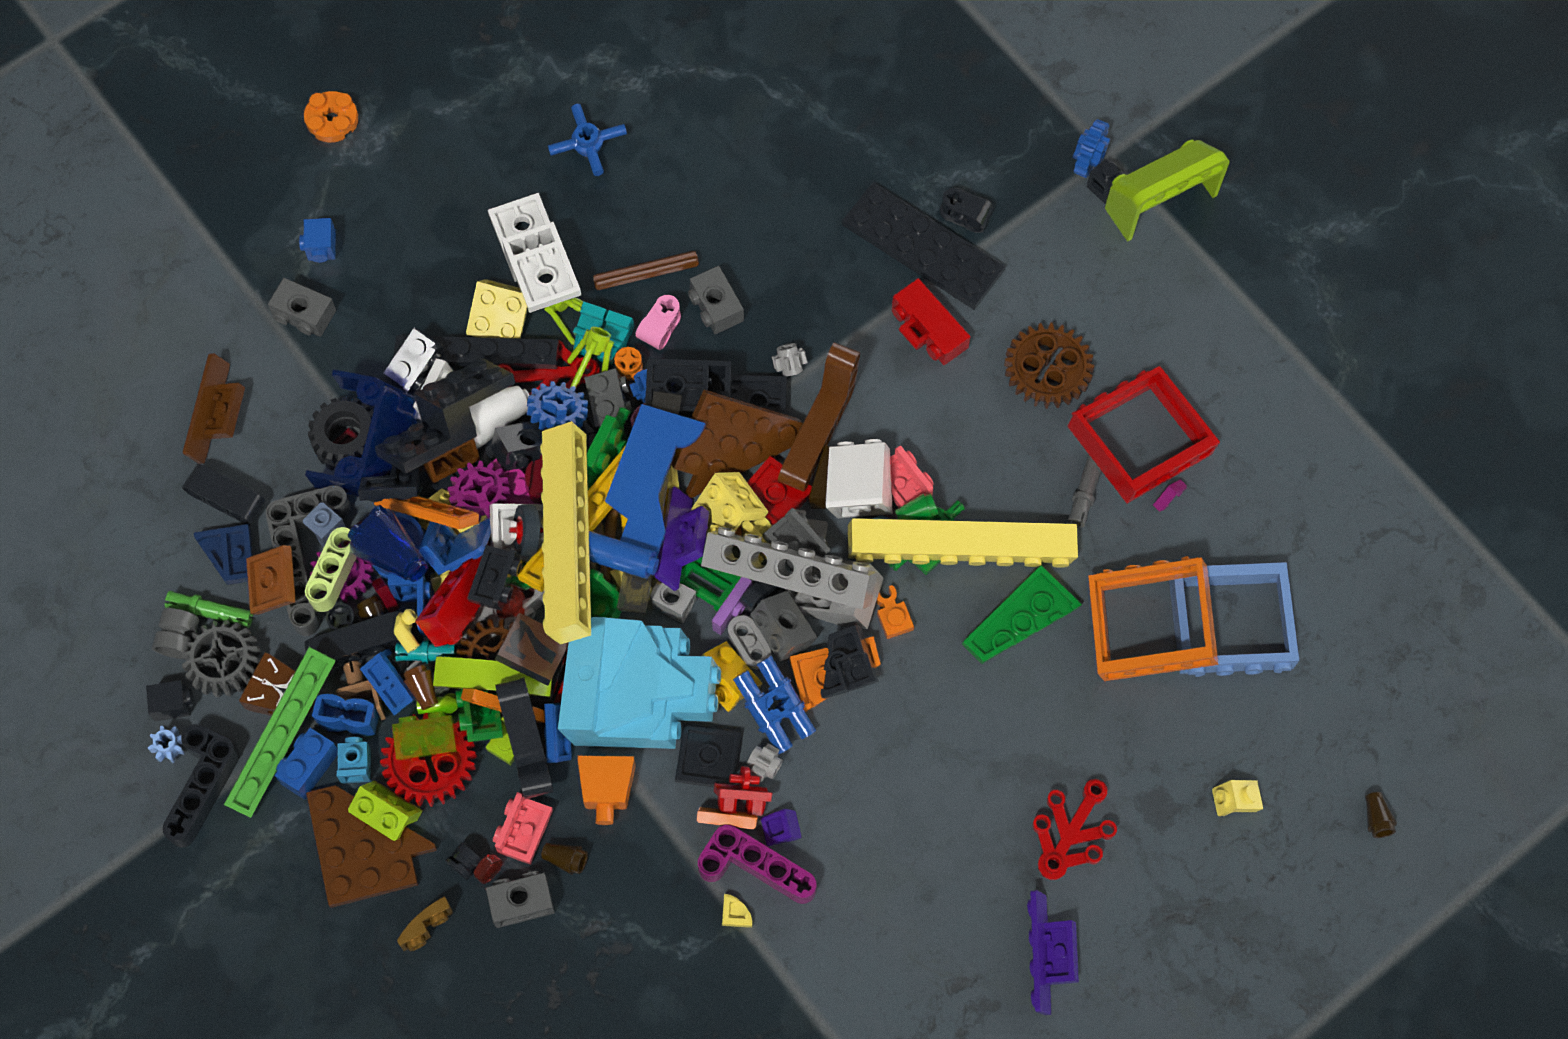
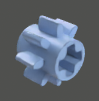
(159, 743)

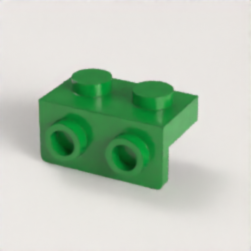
(479, 721)

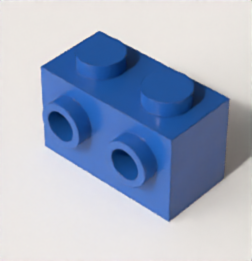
(306, 763)

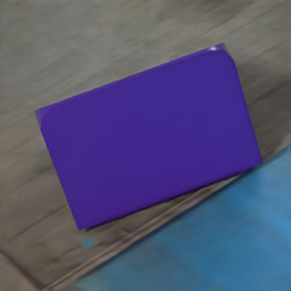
(781, 827)

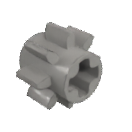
(789, 359)
(765, 762)

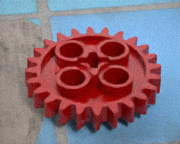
(402, 771)

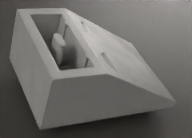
(836, 612)

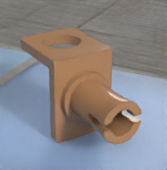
(359, 688)

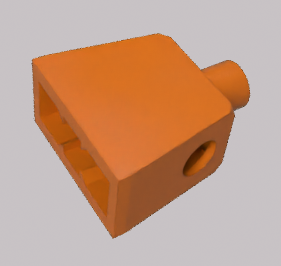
(606, 784)

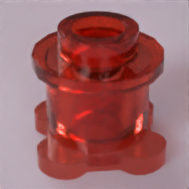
(514, 606)

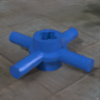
(587, 139)

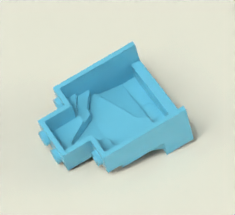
(634, 686)

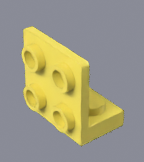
(496, 311)
(729, 502)

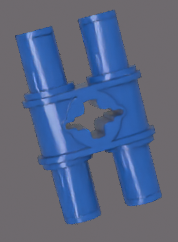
(789, 707)

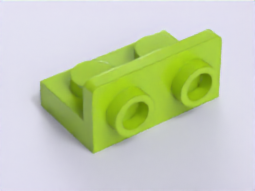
(383, 809)

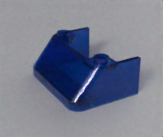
(390, 417)

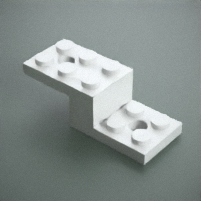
(534, 252)

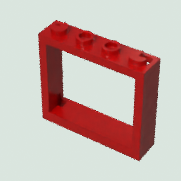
(1179, 408)

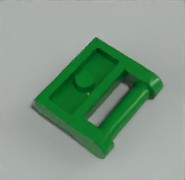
(718, 578)

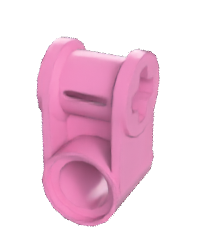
(658, 326)

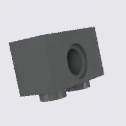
(710, 286)
(293, 296)
(783, 626)
(537, 904)

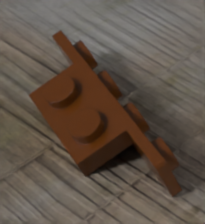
(214, 409)

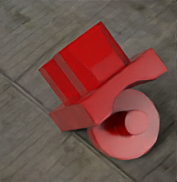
(754, 795)

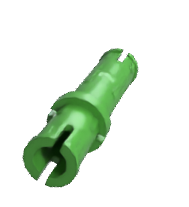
(208, 609)

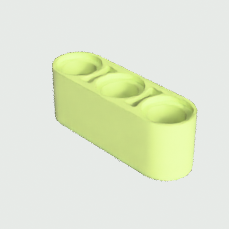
(331, 582)

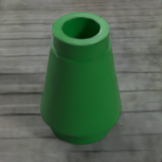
(918, 509)

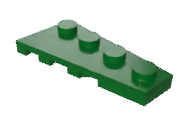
(1025, 612)

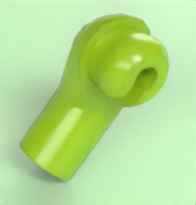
(445, 704)

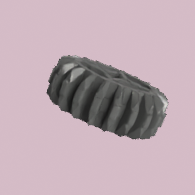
(198, 661)

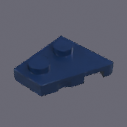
(228, 551)

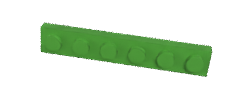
(279, 732)

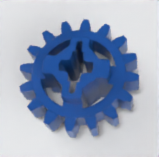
(1091, 148)
(556, 406)

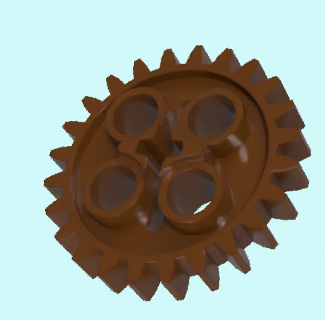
(1070, 377)

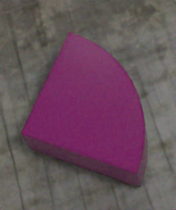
(1169, 494)

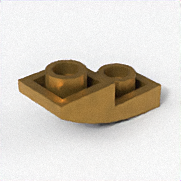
(416, 932)

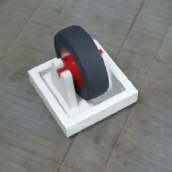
(517, 528)

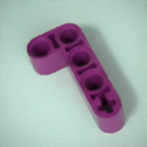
(760, 868)

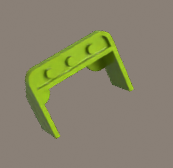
(1162, 180)

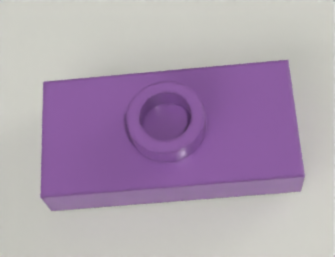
(731, 606)

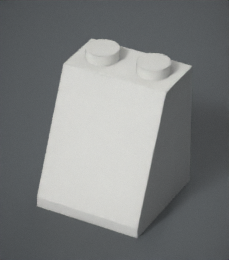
(859, 479)

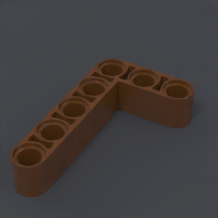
(823, 417)

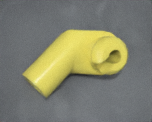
(403, 630)

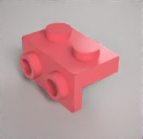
(907, 479)
(522, 828)

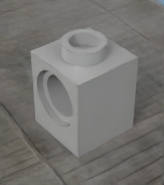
(678, 610)

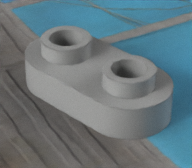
(750, 643)

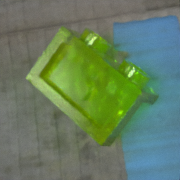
(424, 737)

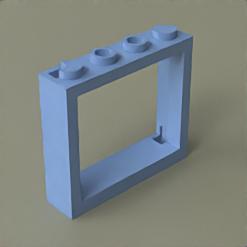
(1235, 575)

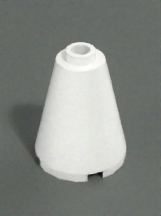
(497, 412)

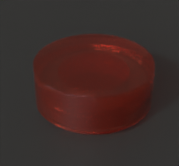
(488, 868)

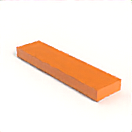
(432, 511)

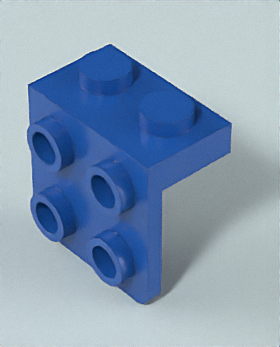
(448, 551)
(409, 591)

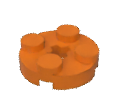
(330, 102)

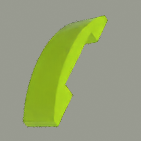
(481, 675)

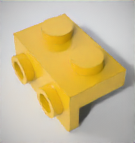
(731, 667)

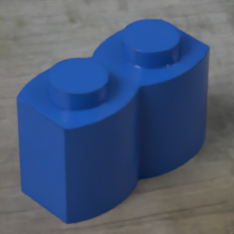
(338, 715)

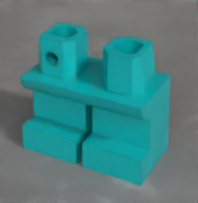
(616, 324)

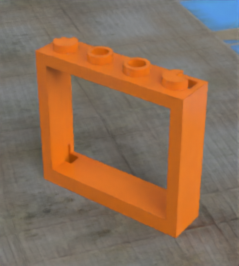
(1156, 663)

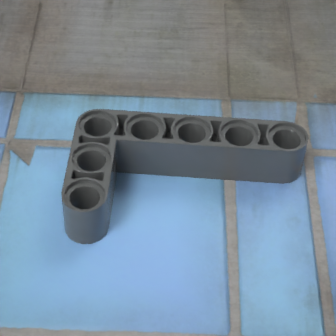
(289, 528)

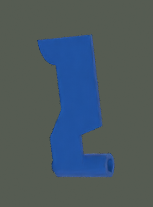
(637, 491)

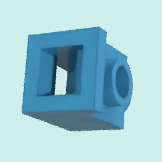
(358, 769)

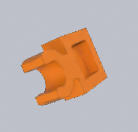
(893, 617)

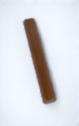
(645, 270)

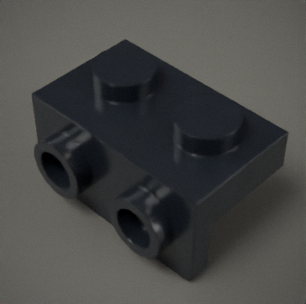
(494, 577)

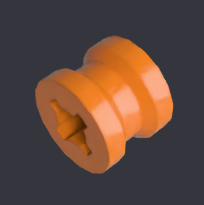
(626, 357)

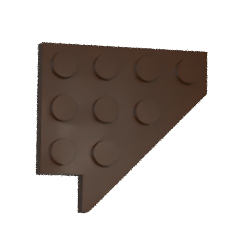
(733, 439)
(356, 857)

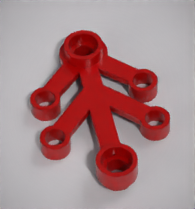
(555, 375)
(1070, 833)

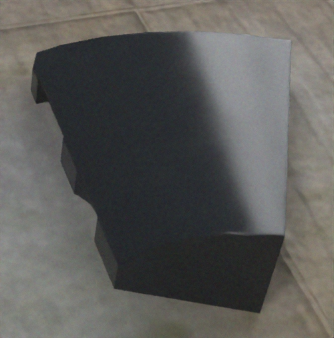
(847, 663)

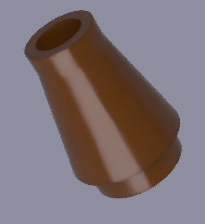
(420, 684)

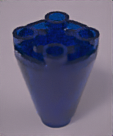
(387, 545)

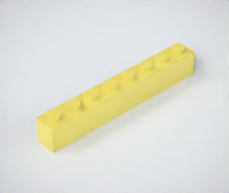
(565, 534)
(962, 542)

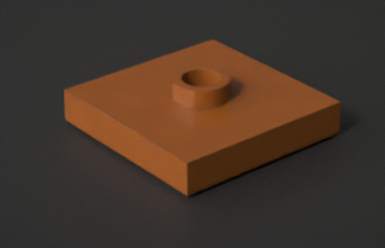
(270, 580)

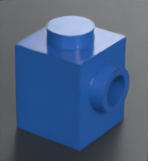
(318, 239)

